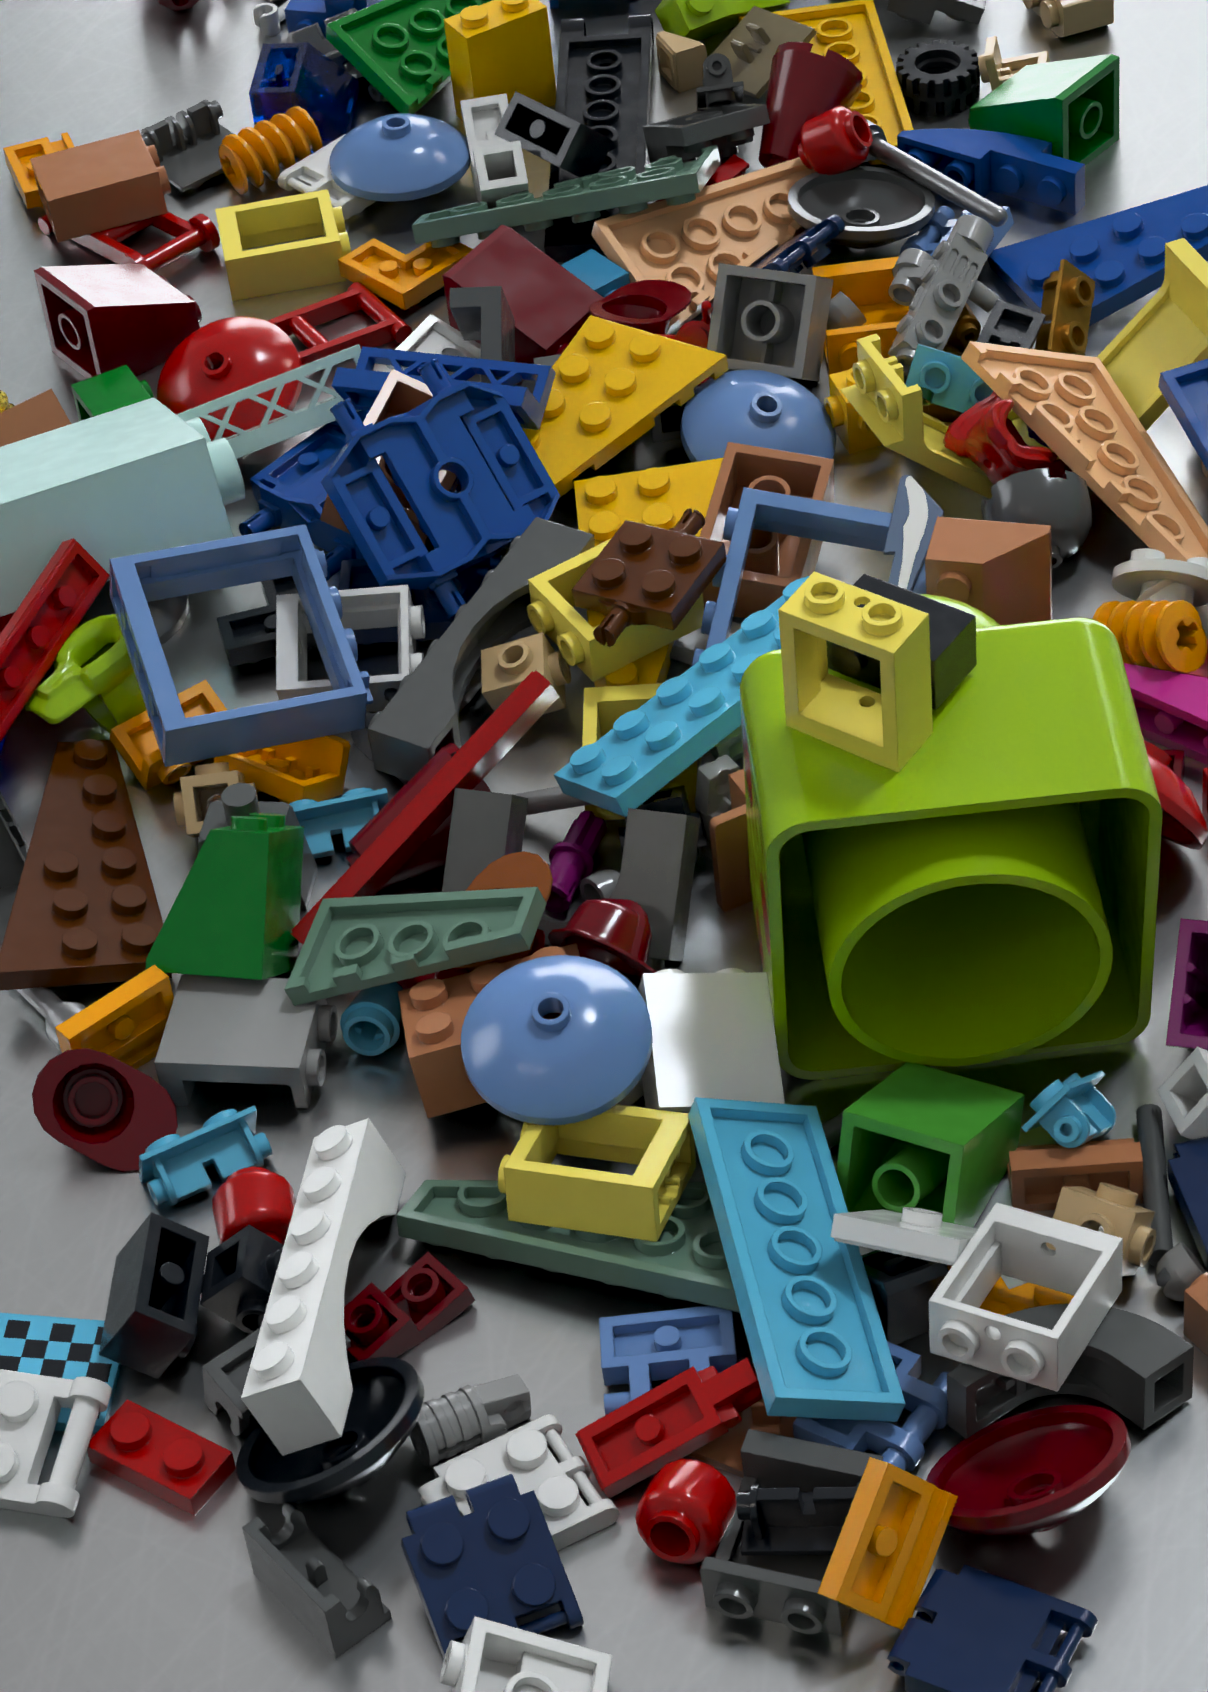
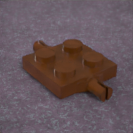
(649, 576)

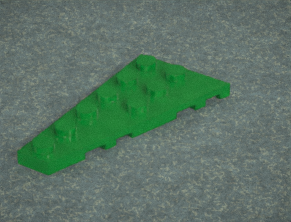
(399, 47)

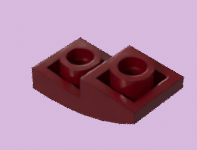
(405, 1312)

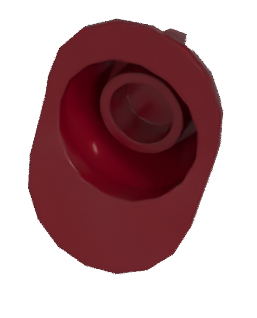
(644, 305)
(610, 933)
(102, 1107)

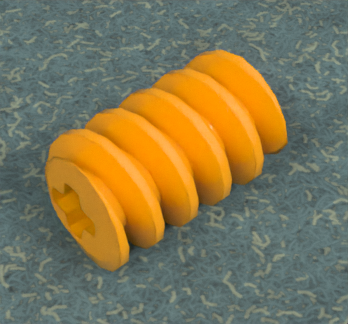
(267, 147)
(1157, 633)

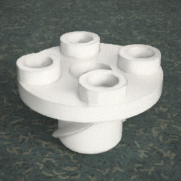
(1156, 578)

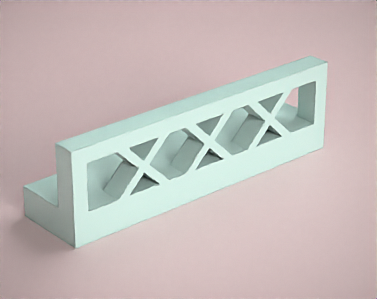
(286, 426)

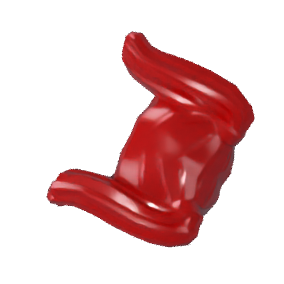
(995, 443)

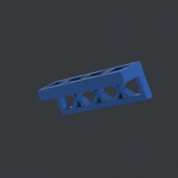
(364, 384)

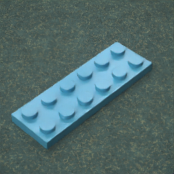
(676, 724)
(796, 1288)

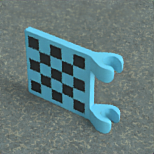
(57, 1349)

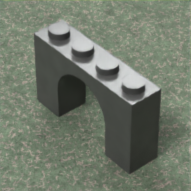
(653, 871)

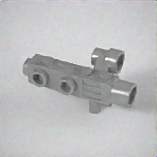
(939, 287)

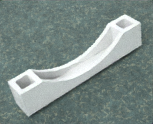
(300, 1364)

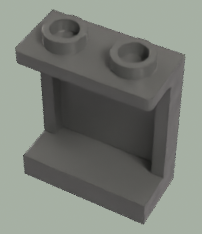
(487, 317)
(781, 1585)

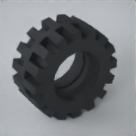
(938, 77)

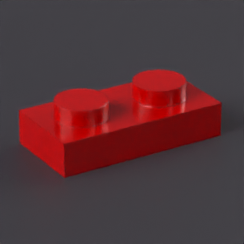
(161, 1457)

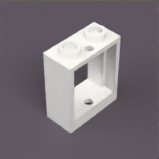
(361, 610)
(1014, 1246)

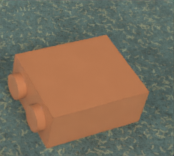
(101, 185)

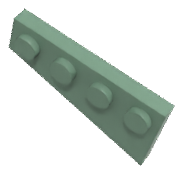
(405, 936)

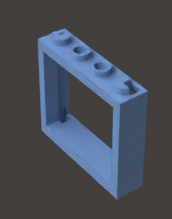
(791, 517)
(223, 565)

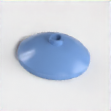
(399, 158)
(755, 411)
(563, 1065)

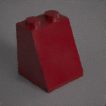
(541, 293)
(113, 316)

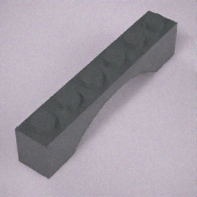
(428, 701)

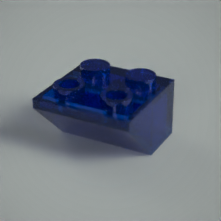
(304, 78)

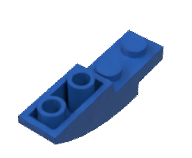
(1000, 164)

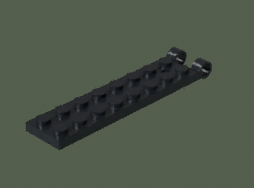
(606, 88)

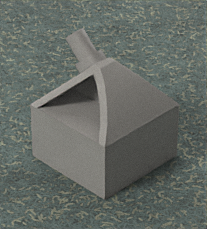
(770, 320)

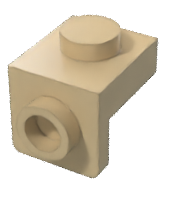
(998, 70)

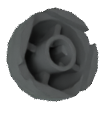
(1043, 500)

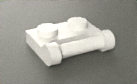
(27, 1423)

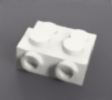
(516, 1660)

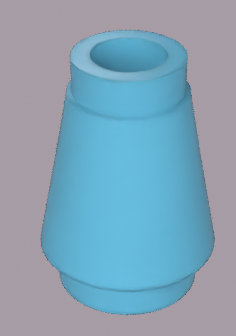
(373, 1016)

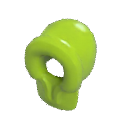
(91, 674)

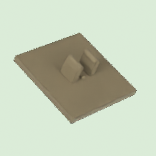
(754, 44)

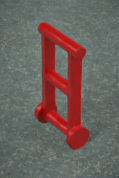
(188, 236)
(357, 297)

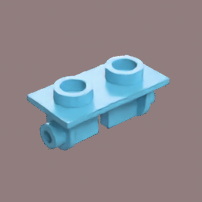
(948, 377)
(337, 816)
(1073, 1110)
(179, 1161)

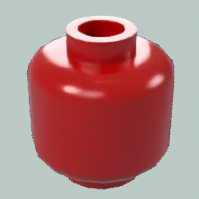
(835, 141)
(254, 1199)
(685, 1511)

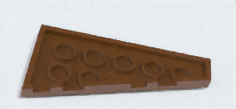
(85, 885)

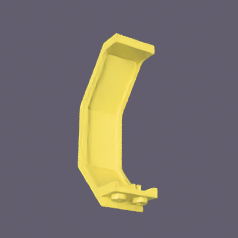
(1159, 338)

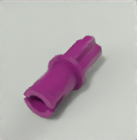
(573, 859)

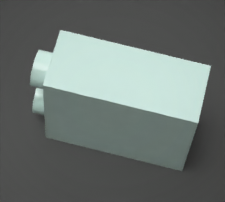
(116, 487)

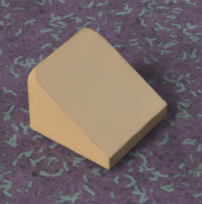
(680, 60)

